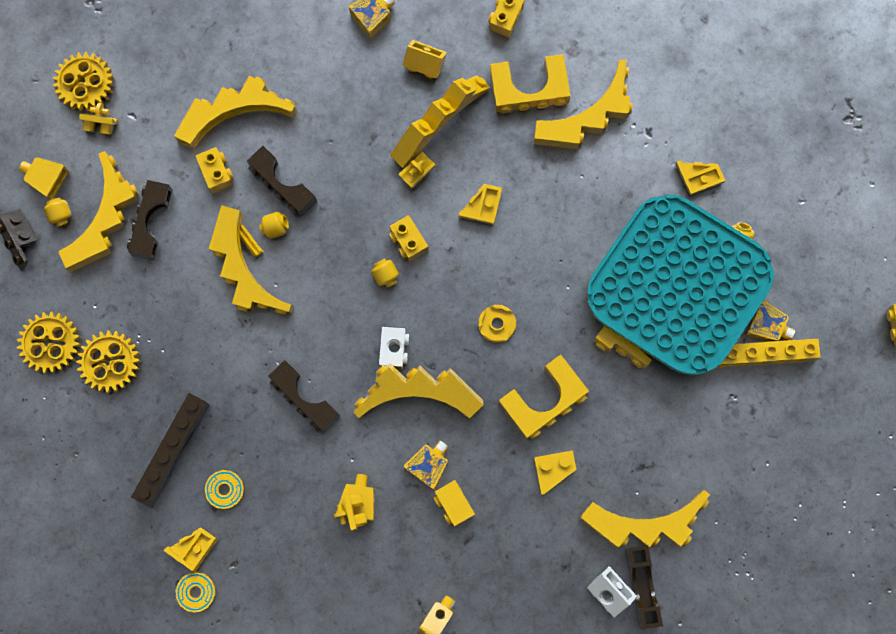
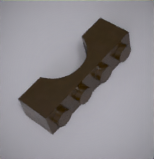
(155, 197)
(297, 197)
(321, 413)
(642, 583)

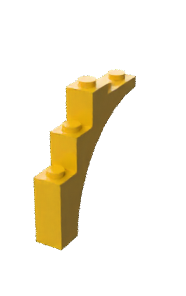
(228, 103)
(436, 117)
(569, 131)
(109, 219)
(227, 242)
(608, 339)
(393, 385)
(647, 531)

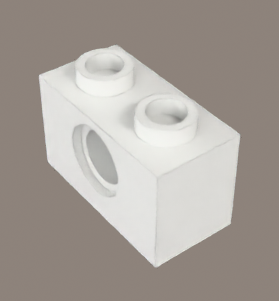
(389, 337)
(611, 592)

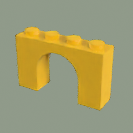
(509, 98)
(530, 421)

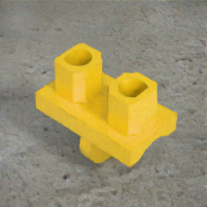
(89, 121)
(416, 170)
(354, 520)

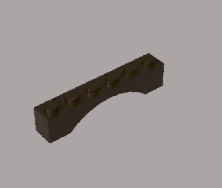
(156, 474)

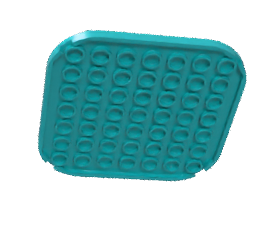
(680, 284)

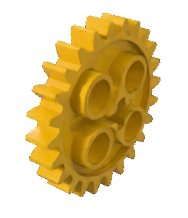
(93, 93)
(46, 358)
(112, 378)

